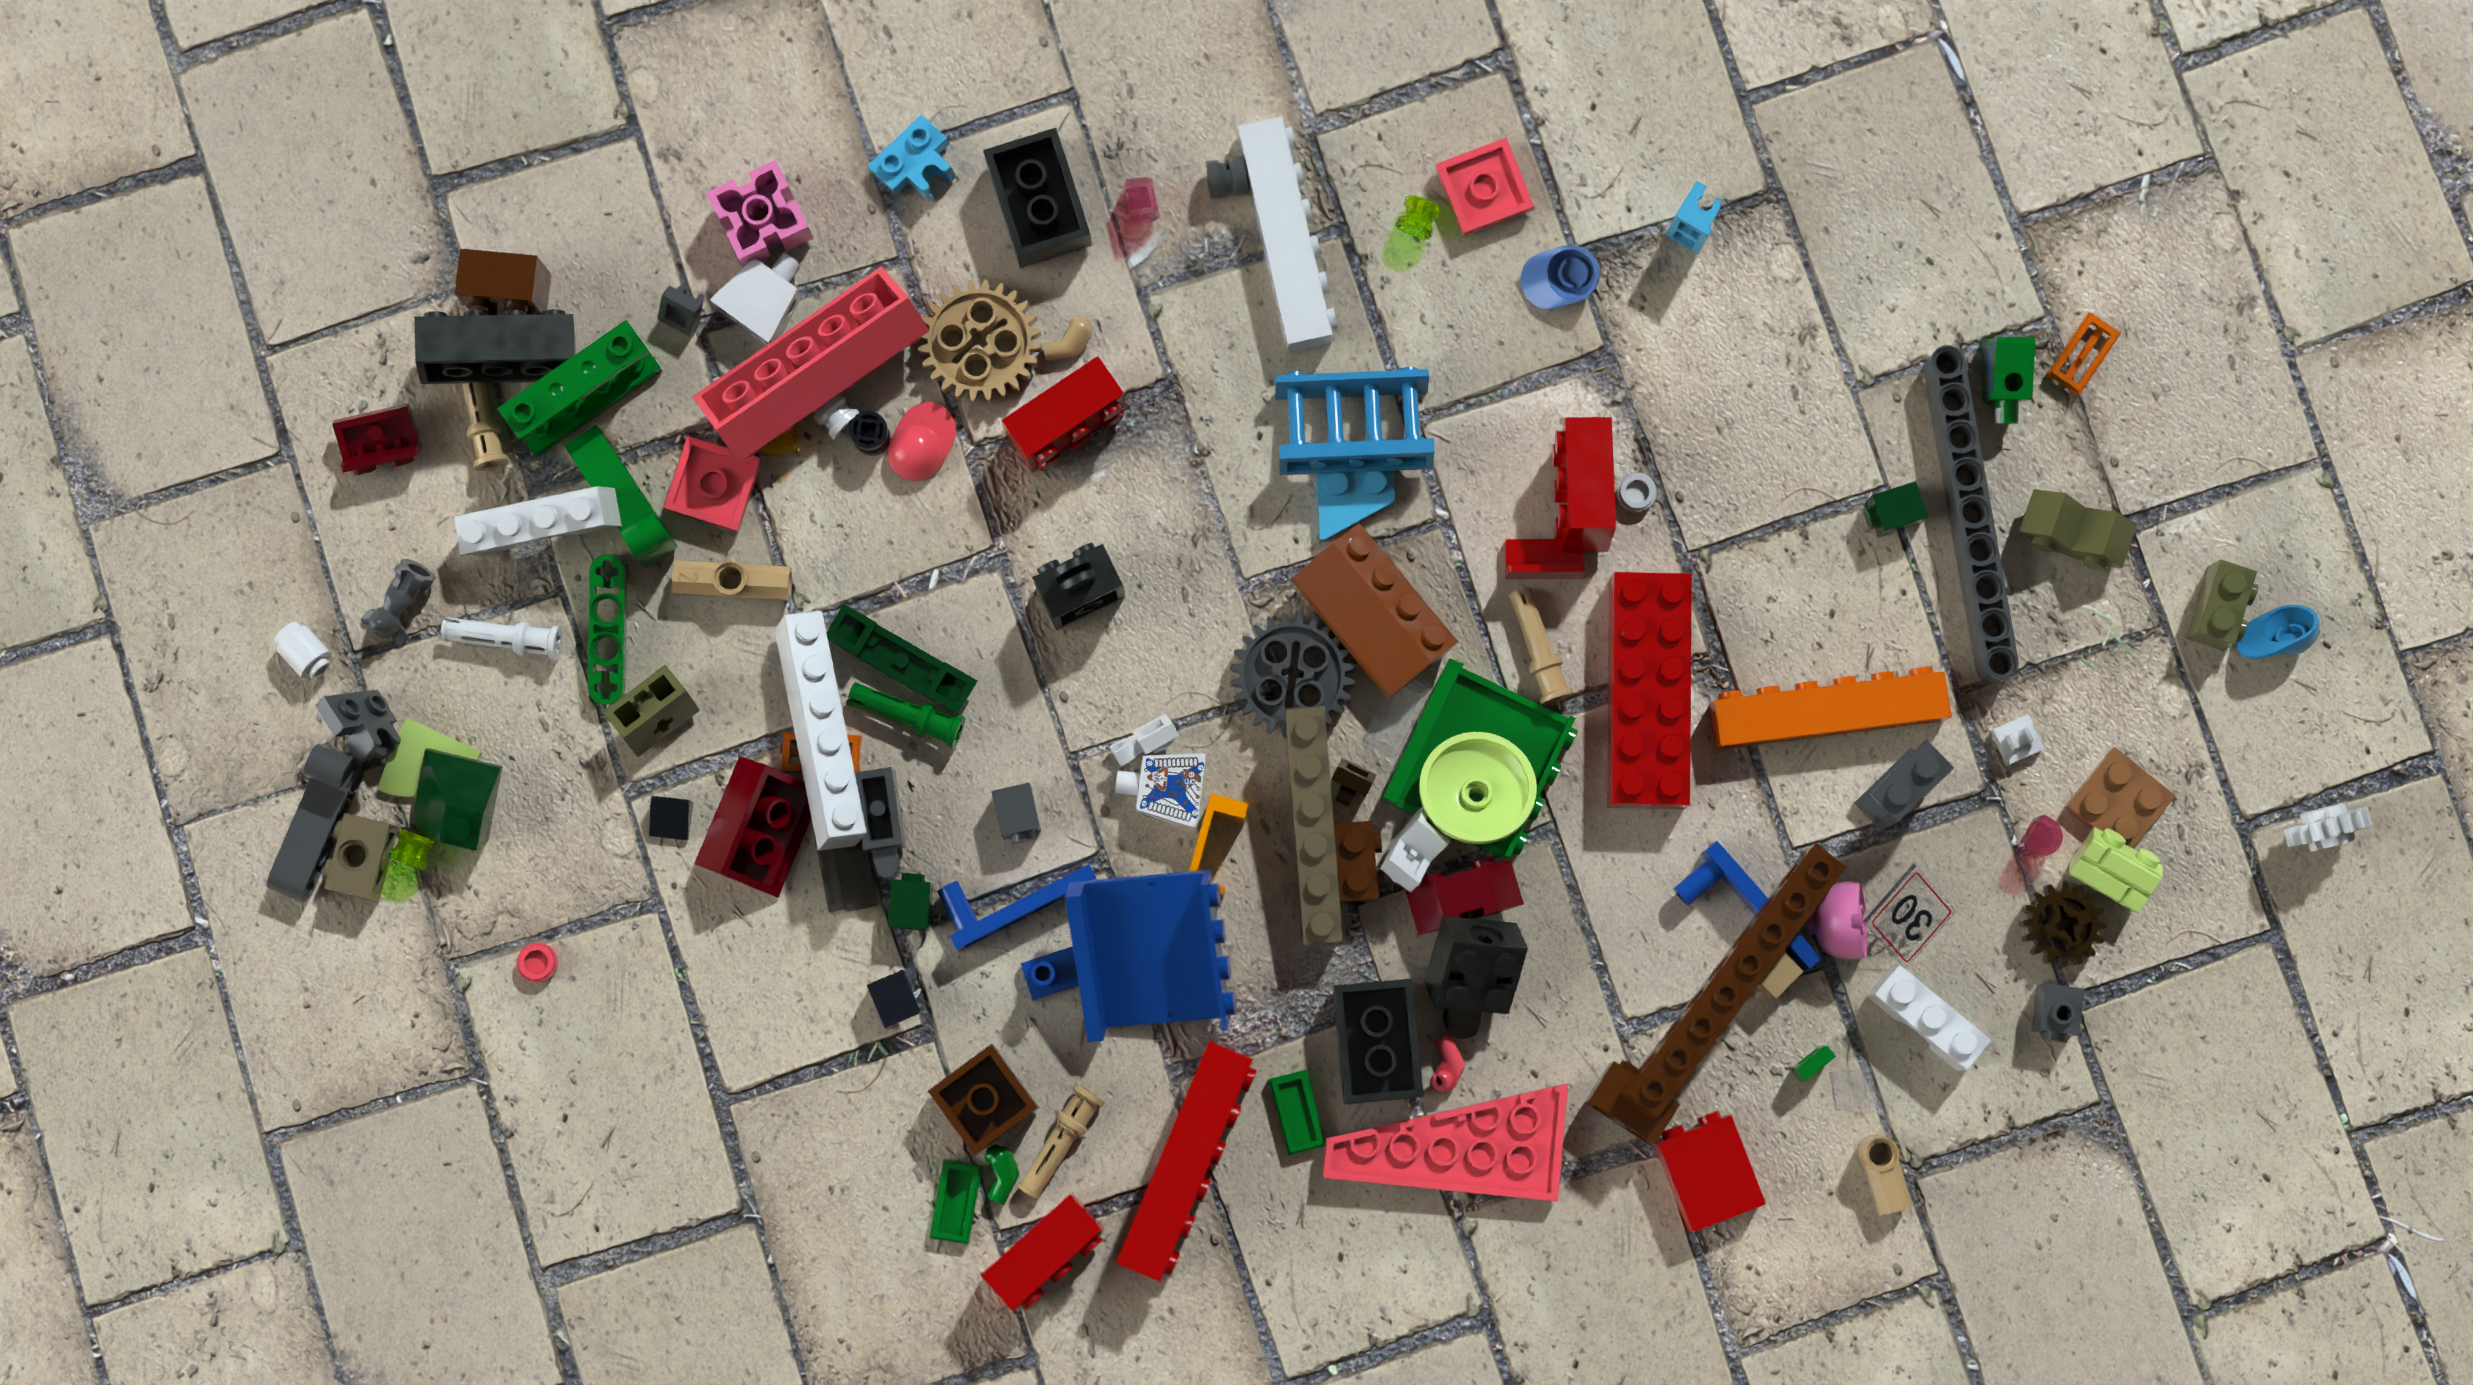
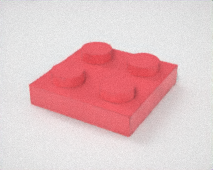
(1484, 187)
(712, 484)

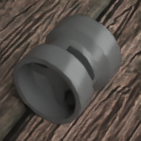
(1226, 177)

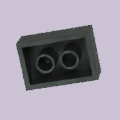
(1038, 197)
(1378, 1041)

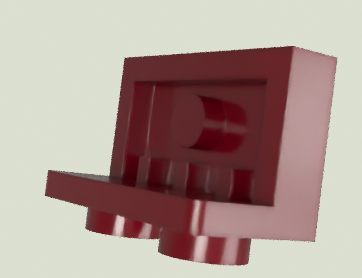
(377, 439)

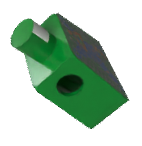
(2008, 359)

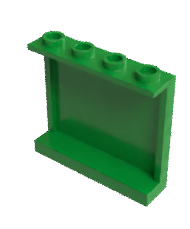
(1474, 704)

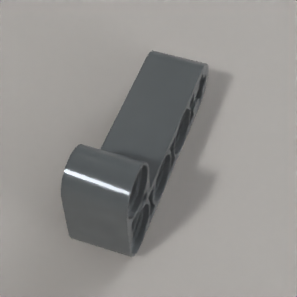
(310, 836)

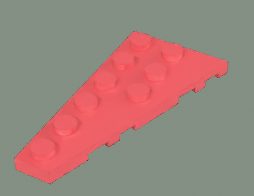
(1481, 1148)

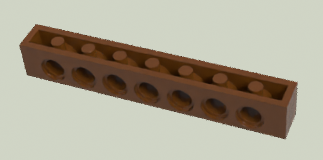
(1732, 981)

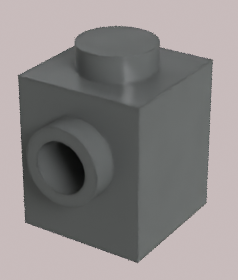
(2057, 1011)

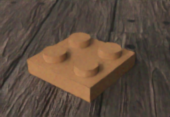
(2120, 798)

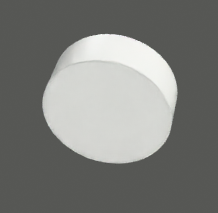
(1636, 492)

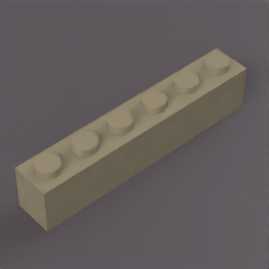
(1313, 824)

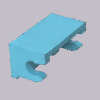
(1691, 223)

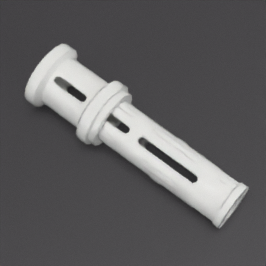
(520, 638)

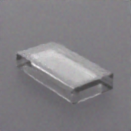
(1396, 718)

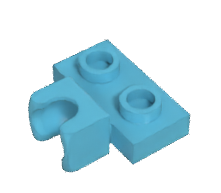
(913, 159)

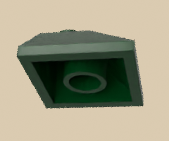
(456, 799)

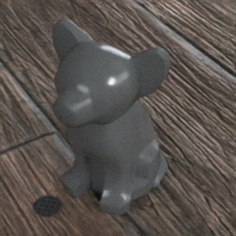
(409, 582)

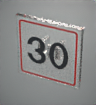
(1909, 916)

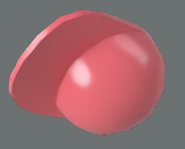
(921, 441)

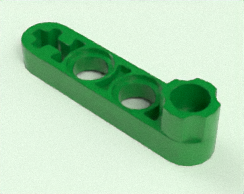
(613, 629)

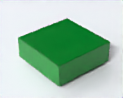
(1813, 1063)

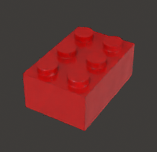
(1065, 415)
(1584, 484)
(1044, 1253)

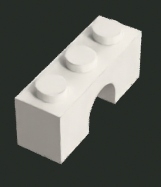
(1937, 1022)

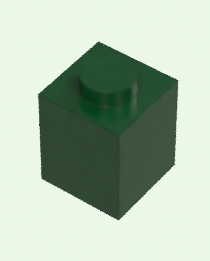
(1895, 509)
(910, 903)

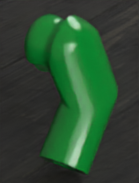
(1005, 1170)

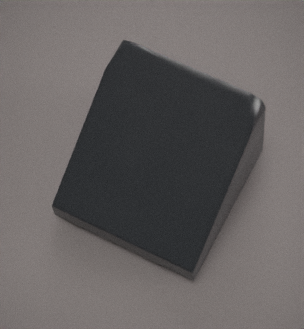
(670, 818)

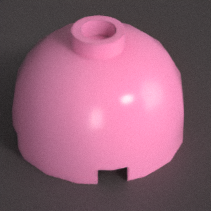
(1840, 922)

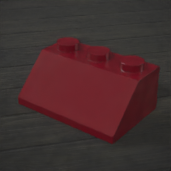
(757, 827)

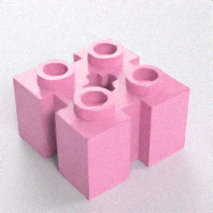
(738, 207)

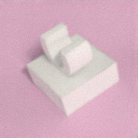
(2017, 740)

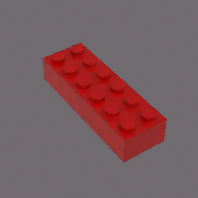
(1649, 690)
(1184, 1161)

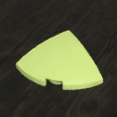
(405, 762)

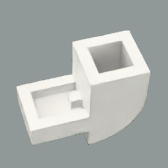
(1413, 850)

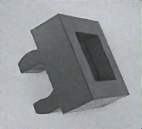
(680, 309)

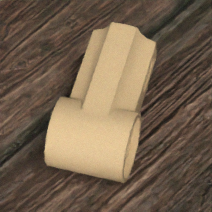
(1885, 1178)

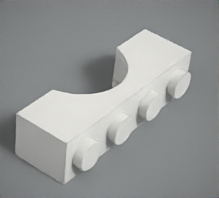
(537, 519)

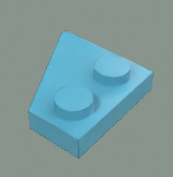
(1351, 498)

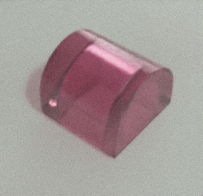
(1140, 201)
(2040, 838)

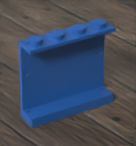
(1149, 950)

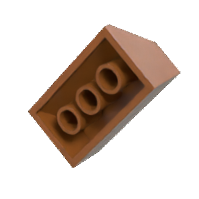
(1374, 611)

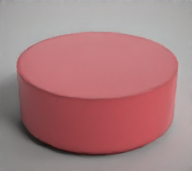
(537, 962)

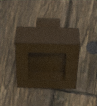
(1352, 780)

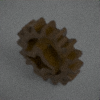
(2058, 910)

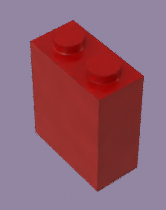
(1709, 1171)

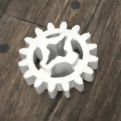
(2327, 827)

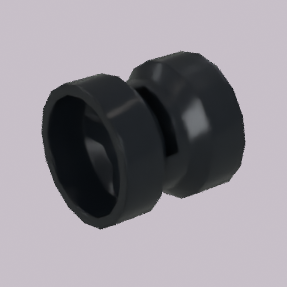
(872, 440)

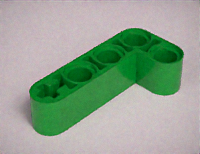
(640, 524)

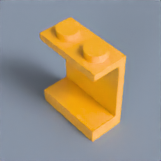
(1220, 808)

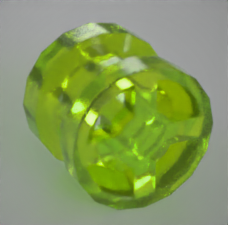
(1418, 217)
(412, 849)

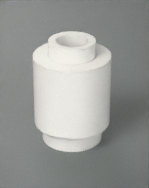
(302, 650)

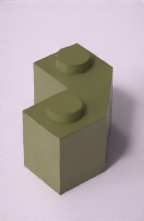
(2087, 534)

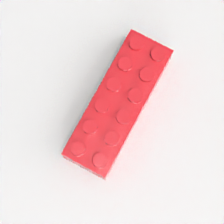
(811, 364)

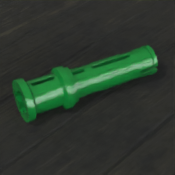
(923, 719)

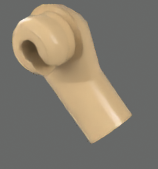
(1072, 342)

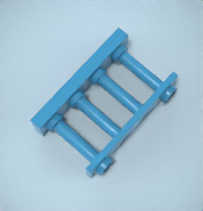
(1360, 456)

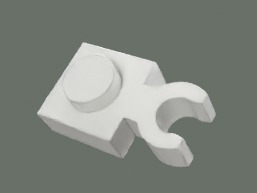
(1153, 737)

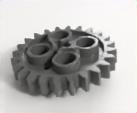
(1257, 670)

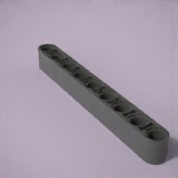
(1964, 532)

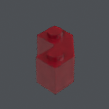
(1469, 894)

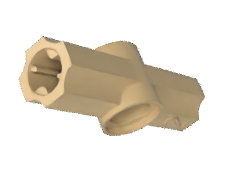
(707, 579)

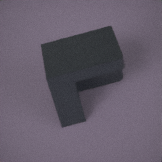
(894, 998)

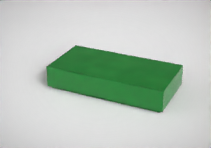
(1297, 1112)
(956, 1201)

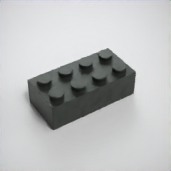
(491, 346)

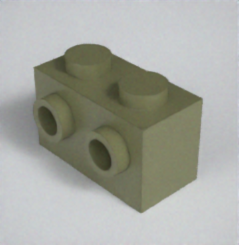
(2222, 605)

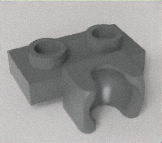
(366, 721)

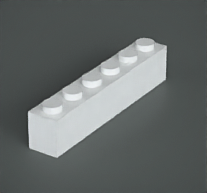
(1285, 234)
(820, 730)

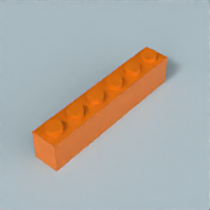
(1830, 709)

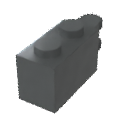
(882, 819)

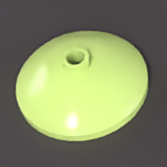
(1483, 766)

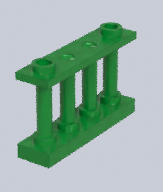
(580, 389)

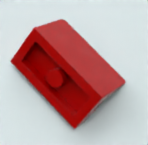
(1541, 560)

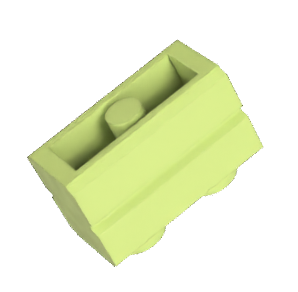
(2116, 868)

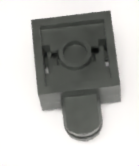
(1078, 585)
(1474, 971)

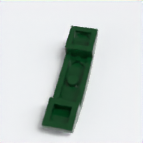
(900, 659)

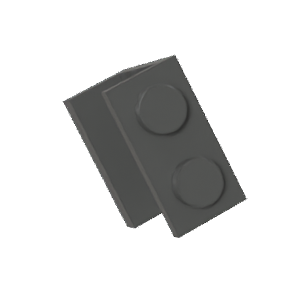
(1903, 785)

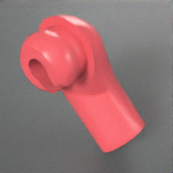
(1450, 1066)

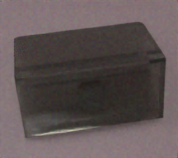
(847, 879)

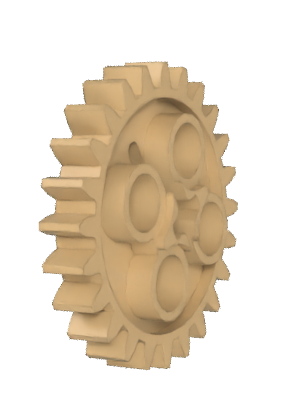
(1002, 367)

